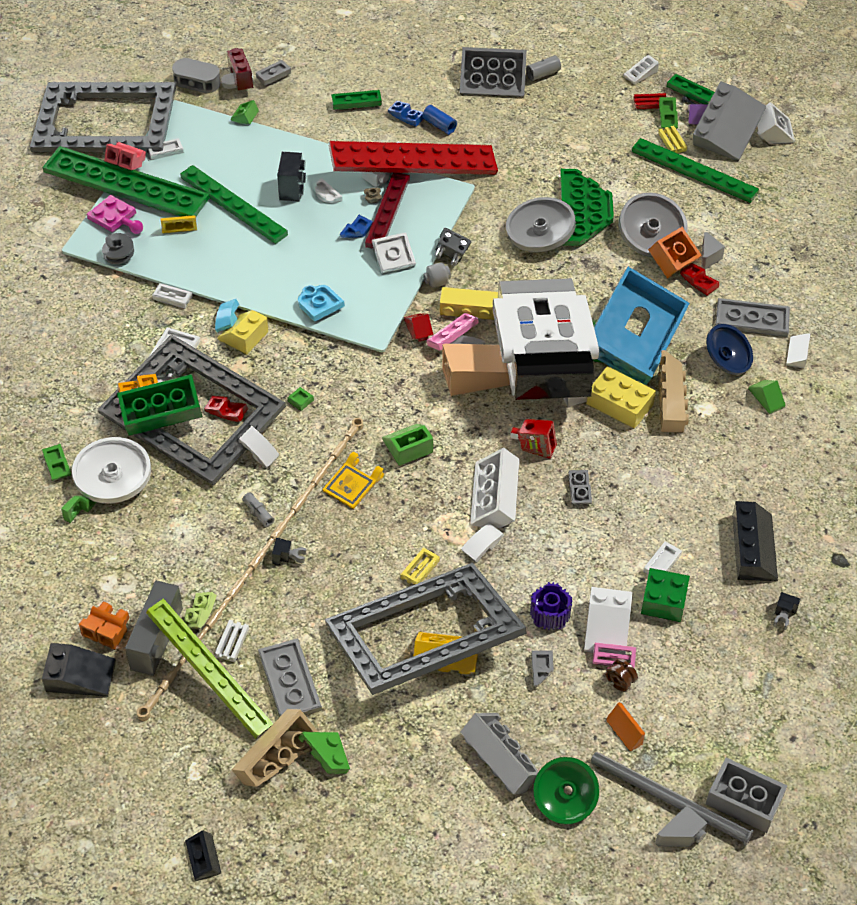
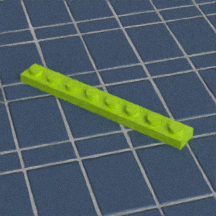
(209, 668)

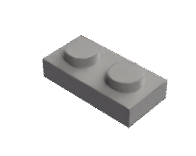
(273, 72)

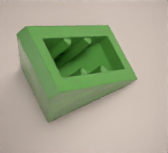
(769, 395)

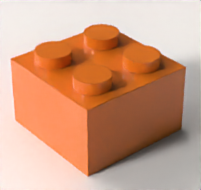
(674, 252)

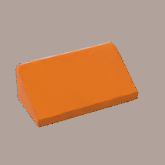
(626, 727)

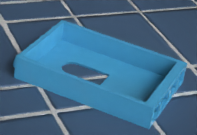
(621, 348)

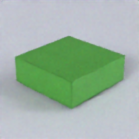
(300, 398)

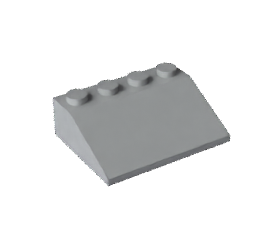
(493, 72)
(728, 122)

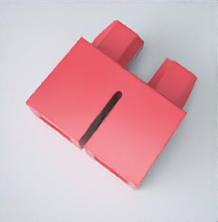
(124, 156)

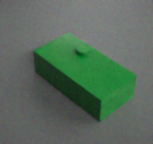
(159, 405)

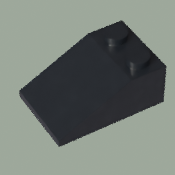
(77, 671)

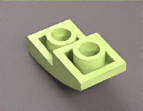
(199, 613)

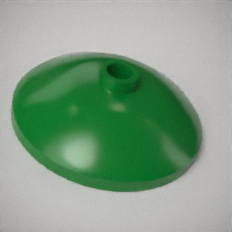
(551, 795)

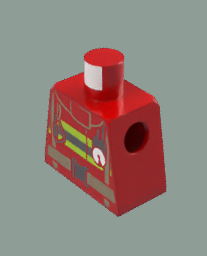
(536, 437)

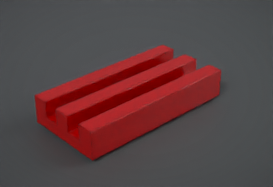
(647, 101)

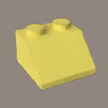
(246, 331)

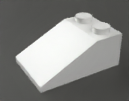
(608, 619)

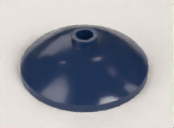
(729, 349)

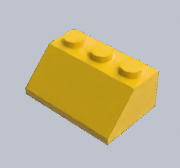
(429, 641)

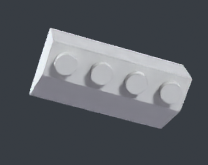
(495, 490)

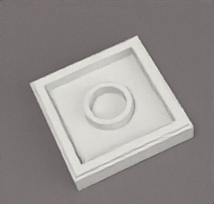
(393, 253)

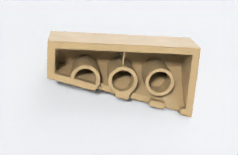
(672, 394)
(275, 749)

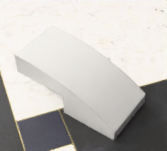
(259, 446)
(481, 541)

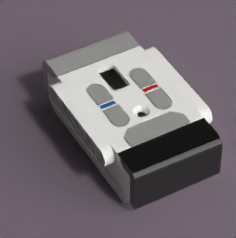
(545, 338)

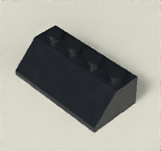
(754, 542)

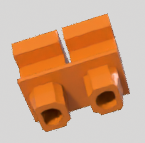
(104, 626)

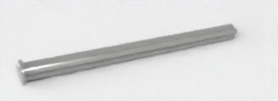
(671, 797)

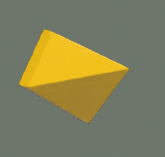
(178, 224)

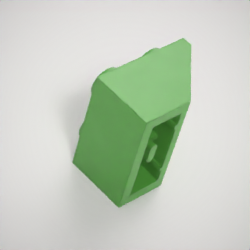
(409, 443)

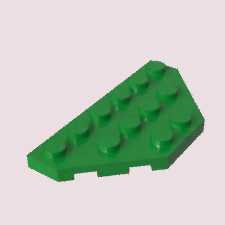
(589, 203)

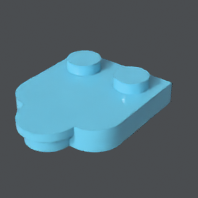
(319, 301)

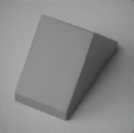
(711, 251)

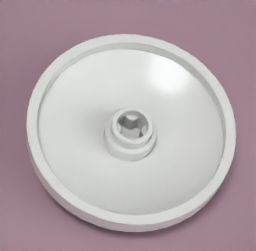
(111, 470)

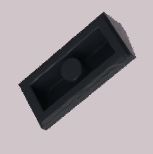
(203, 855)

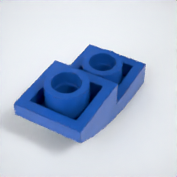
(405, 114)

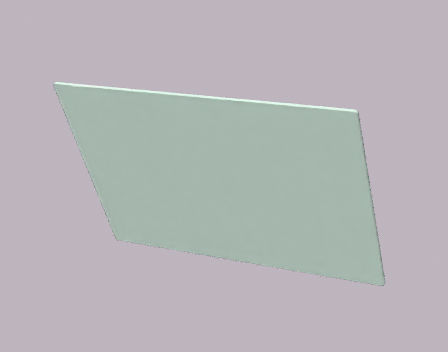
(236, 262)

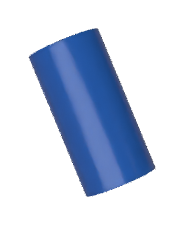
(439, 119)

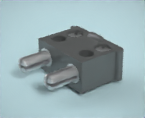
(452, 245)

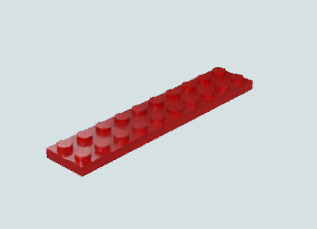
(412, 157)

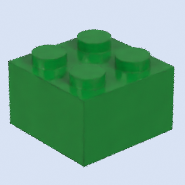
(665, 595)

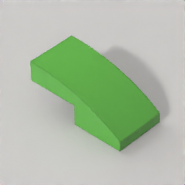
(668, 112)
(56, 462)

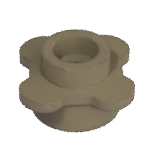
(373, 195)

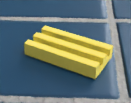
(675, 138)
(411, 579)

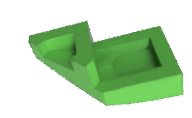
(75, 505)

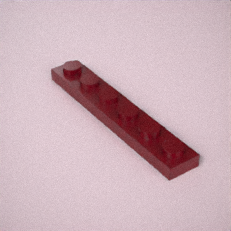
(388, 208)

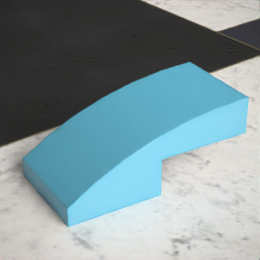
(225, 316)

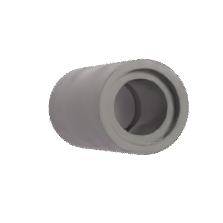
(543, 68)

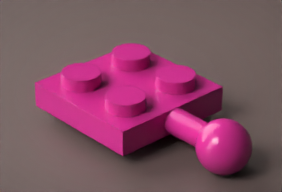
(113, 213)

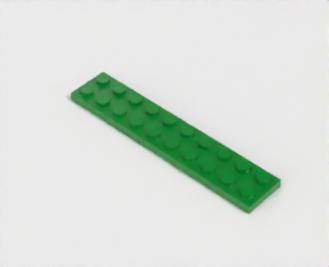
(125, 183)

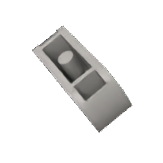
(196, 75)

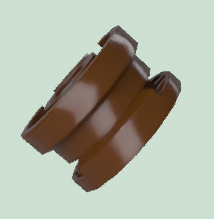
(621, 674)

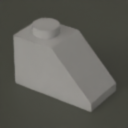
(682, 830)

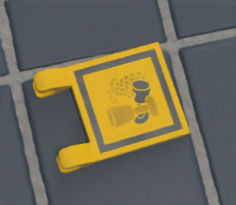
(351, 484)

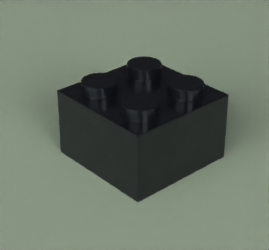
(291, 176)

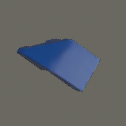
(358, 228)

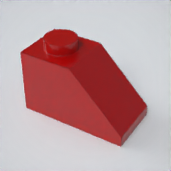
(419, 326)

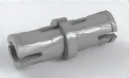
(258, 509)

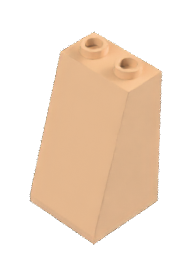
(473, 368)

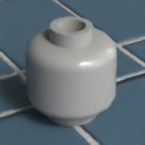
(437, 275)

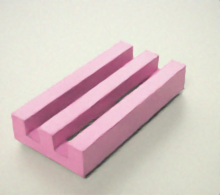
(596, 654)

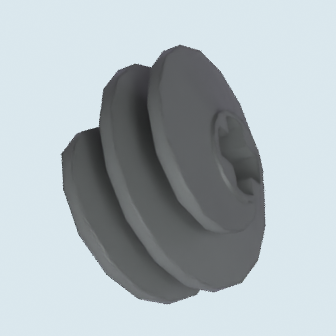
(118, 248)

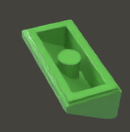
(245, 112)

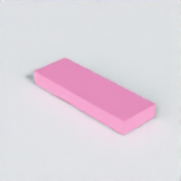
(452, 331)

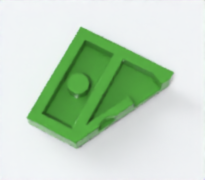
(327, 750)

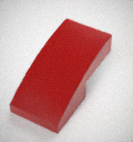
(698, 279)
(223, 408)

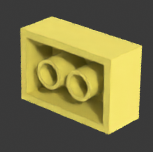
(621, 397)

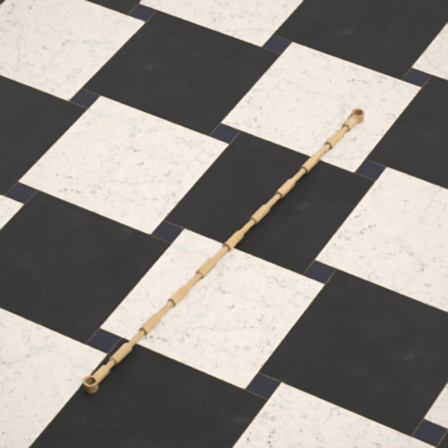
(252, 566)

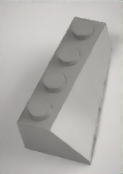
(500, 751)

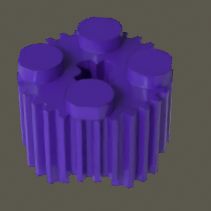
(550, 606)

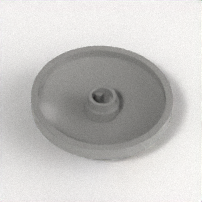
(649, 219)
(540, 224)

